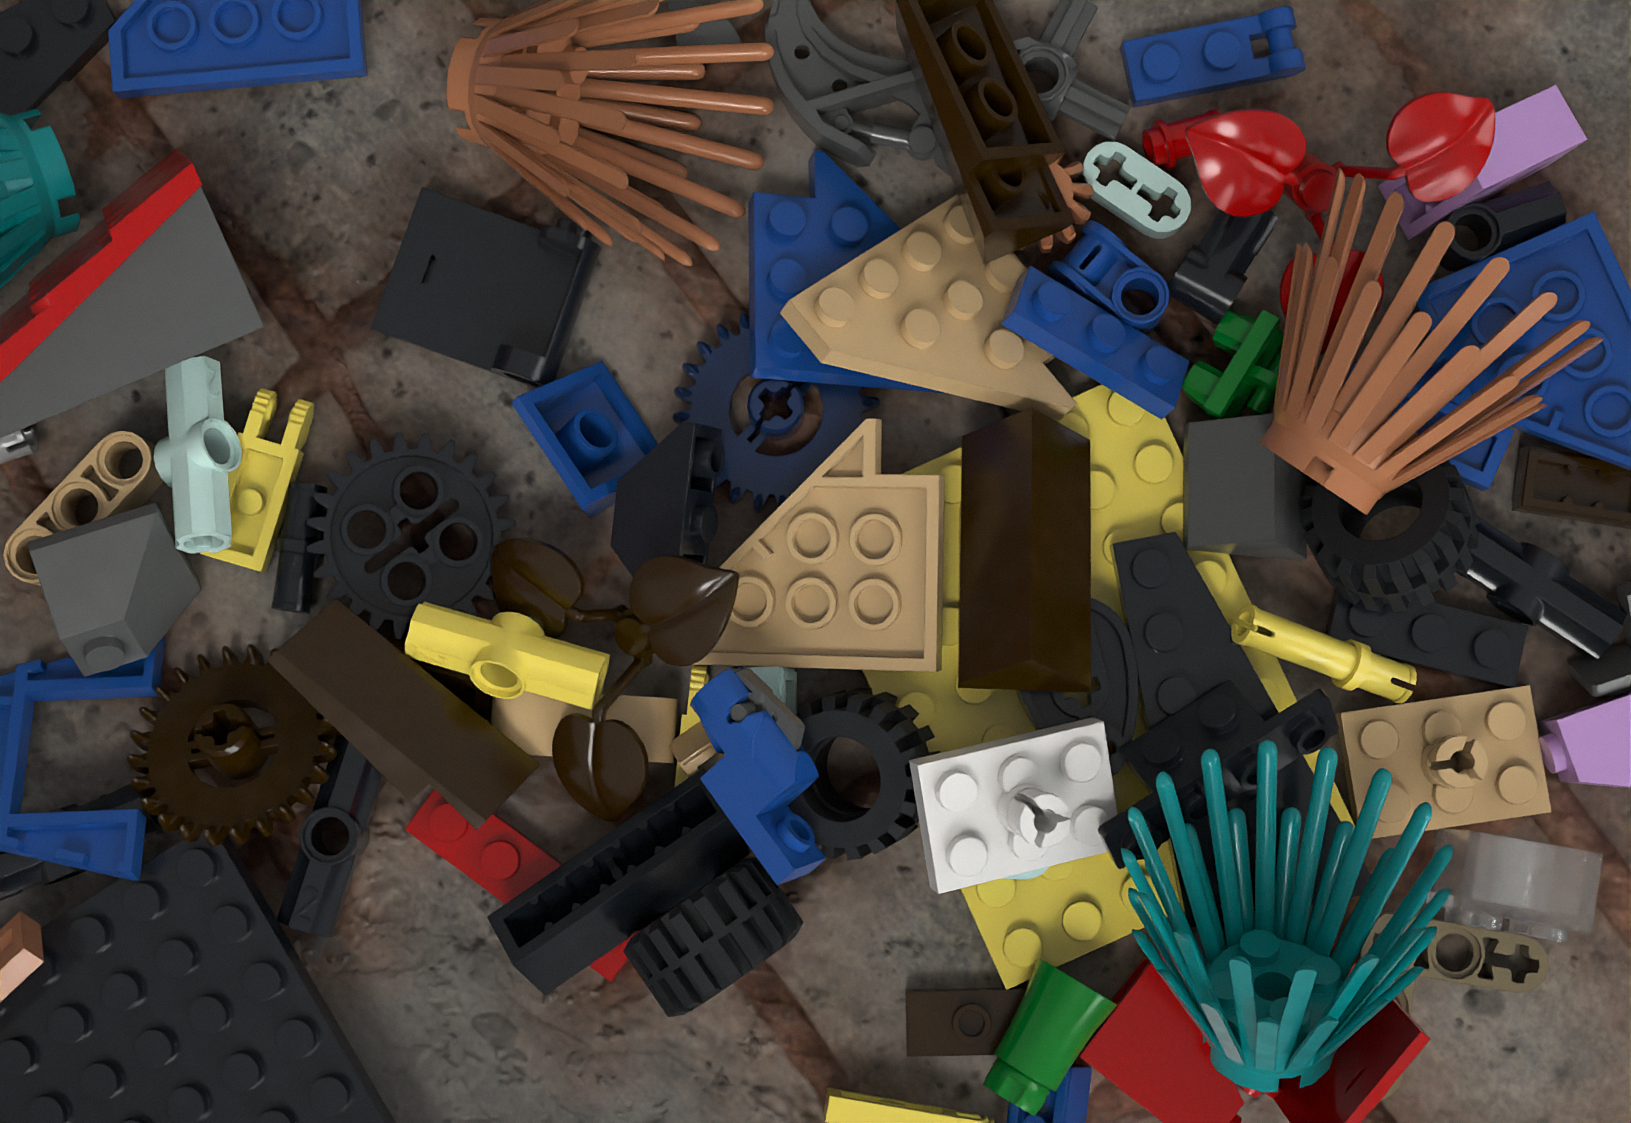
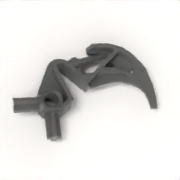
(880, 80)

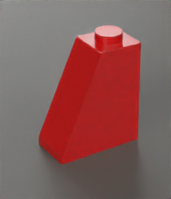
(1159, 1054)

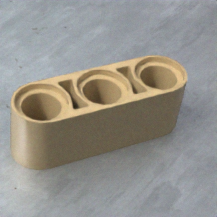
(94, 475)
(534, 718)

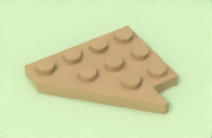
(929, 318)
(843, 571)

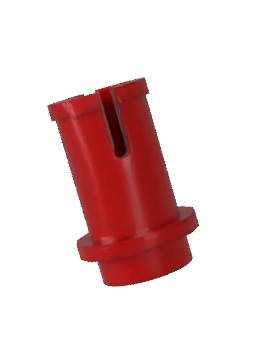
(1167, 142)

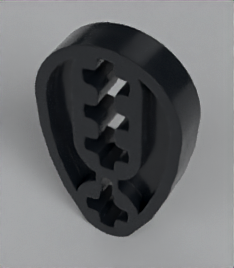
(1116, 687)

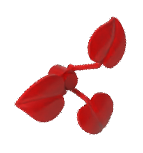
(1259, 154)

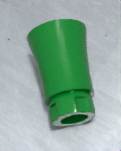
(1045, 1037)

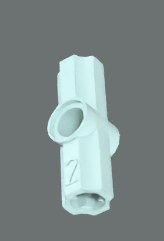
(198, 456)

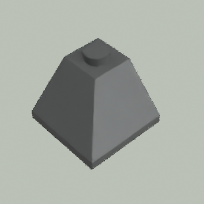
(114, 586)

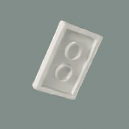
(1013, 804)

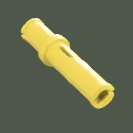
(1346, 662)

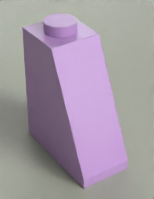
(1525, 141)
(1590, 743)

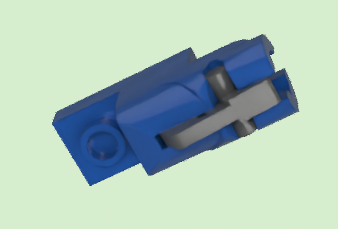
(760, 770)

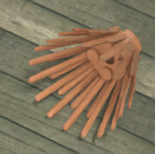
(536, 87)
(1337, 426)

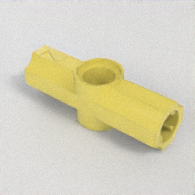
(507, 655)

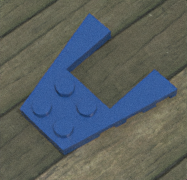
(87, 840)

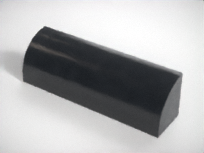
(618, 885)

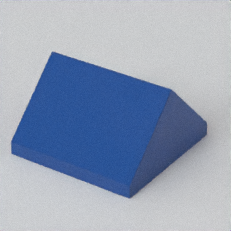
(587, 433)

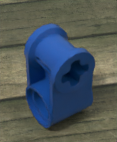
(1110, 276)

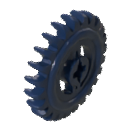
(743, 465)

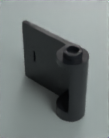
(493, 293)

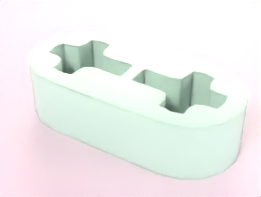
(1144, 178)

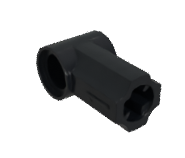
(1504, 223)
(1216, 267)

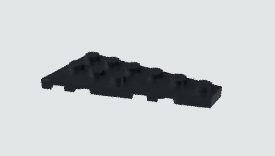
(1183, 654)

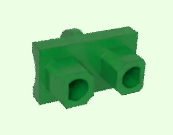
(1255, 349)

